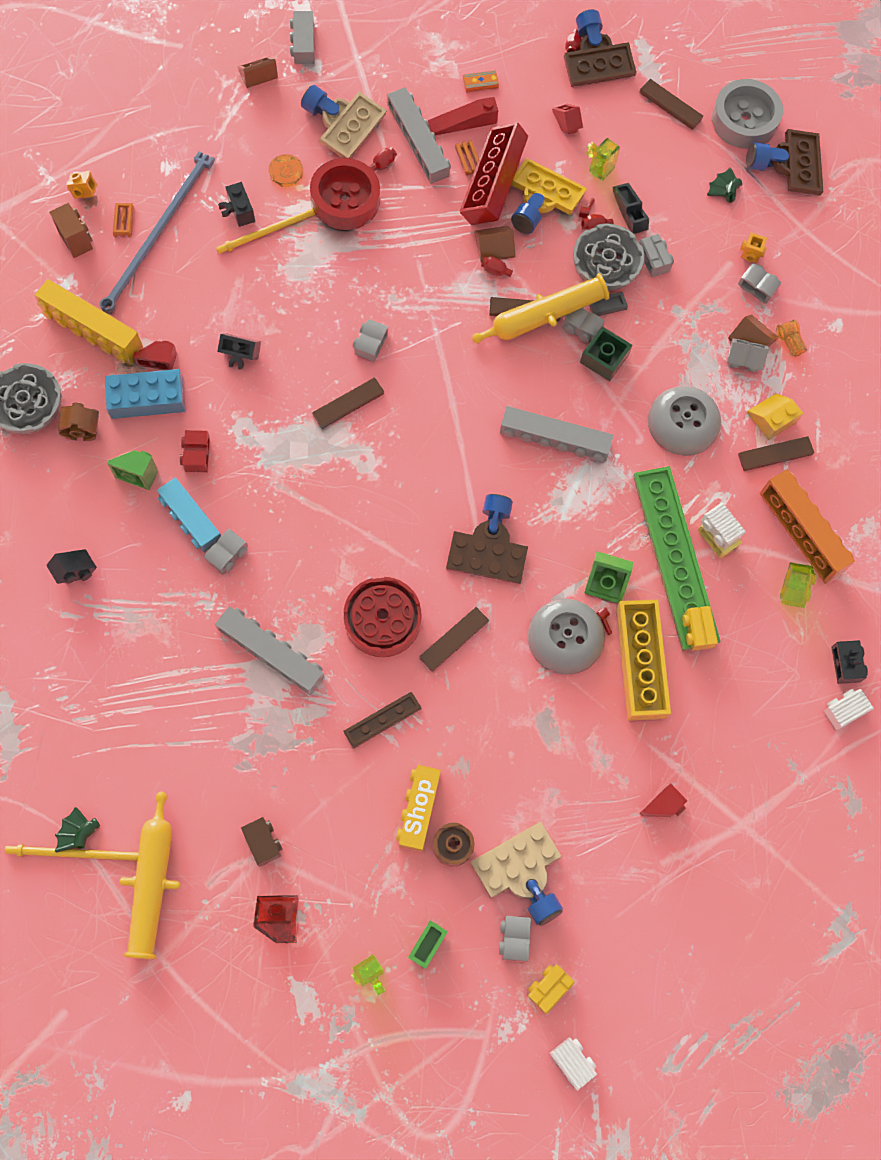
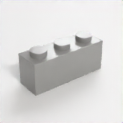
(302, 37)

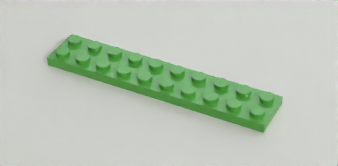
(672, 546)

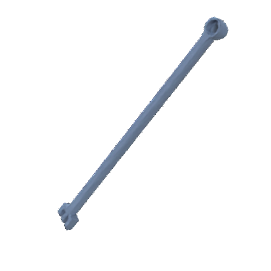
(201, 163)

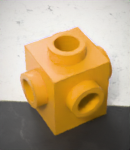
(81, 184)
(753, 247)

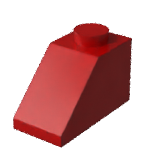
(568, 118)
(156, 355)
(666, 803)

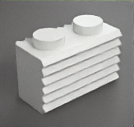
(722, 526)
(848, 709)
(573, 1063)

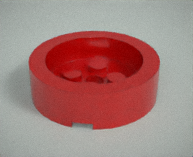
(340, 178)
(388, 635)

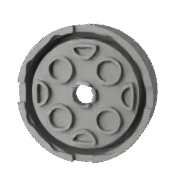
(751, 99)

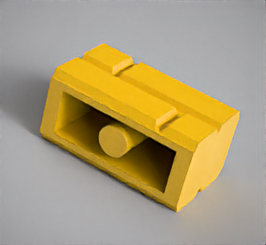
(700, 628)
(550, 988)

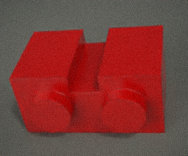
(196, 451)

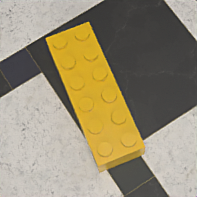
(88, 322)
(643, 660)

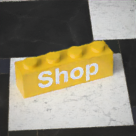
(419, 808)

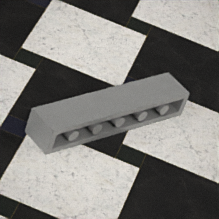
(418, 135)
(556, 434)
(270, 650)

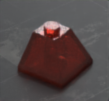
(277, 917)

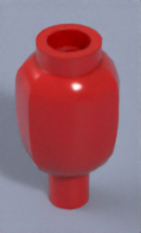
(573, 41)
(383, 159)
(593, 220)
(495, 266)

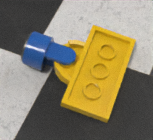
(542, 194)

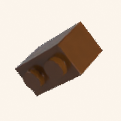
(261, 841)

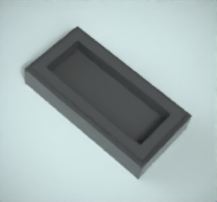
(614, 304)

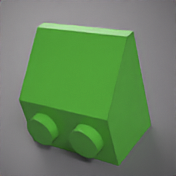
(134, 468)
(608, 577)

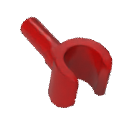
(584, 211)
(603, 613)

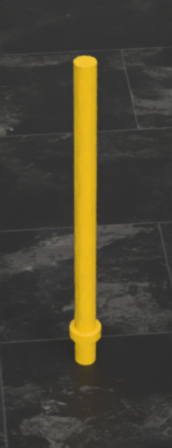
(228, 246)
(20, 850)

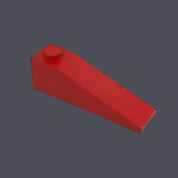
(469, 116)

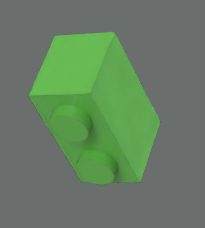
(427, 944)

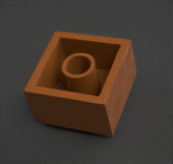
(72, 229)

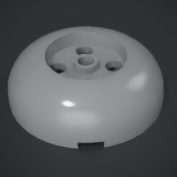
(611, 240)
(19, 388)
(685, 437)
(575, 656)

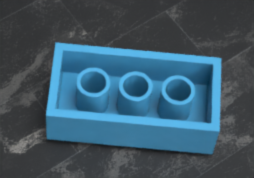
(144, 394)

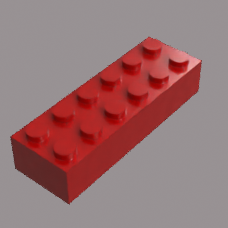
(494, 174)

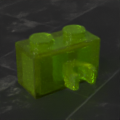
(603, 158)
(797, 585)
(368, 972)

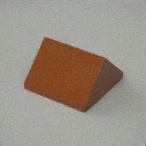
(258, 71)
(495, 242)
(753, 331)

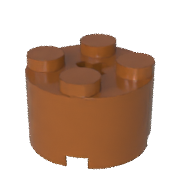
(78, 422)
(460, 835)

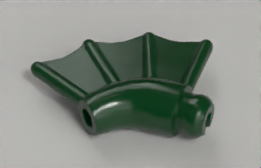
(725, 185)
(75, 831)

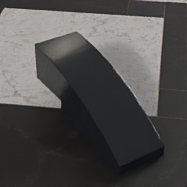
(631, 208)

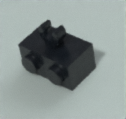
(238, 204)
(239, 348)
(71, 566)
(849, 662)

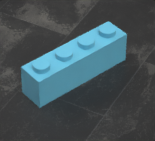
(189, 514)

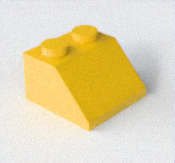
(775, 415)

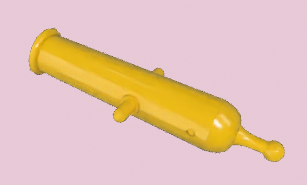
(545, 310)
(149, 883)

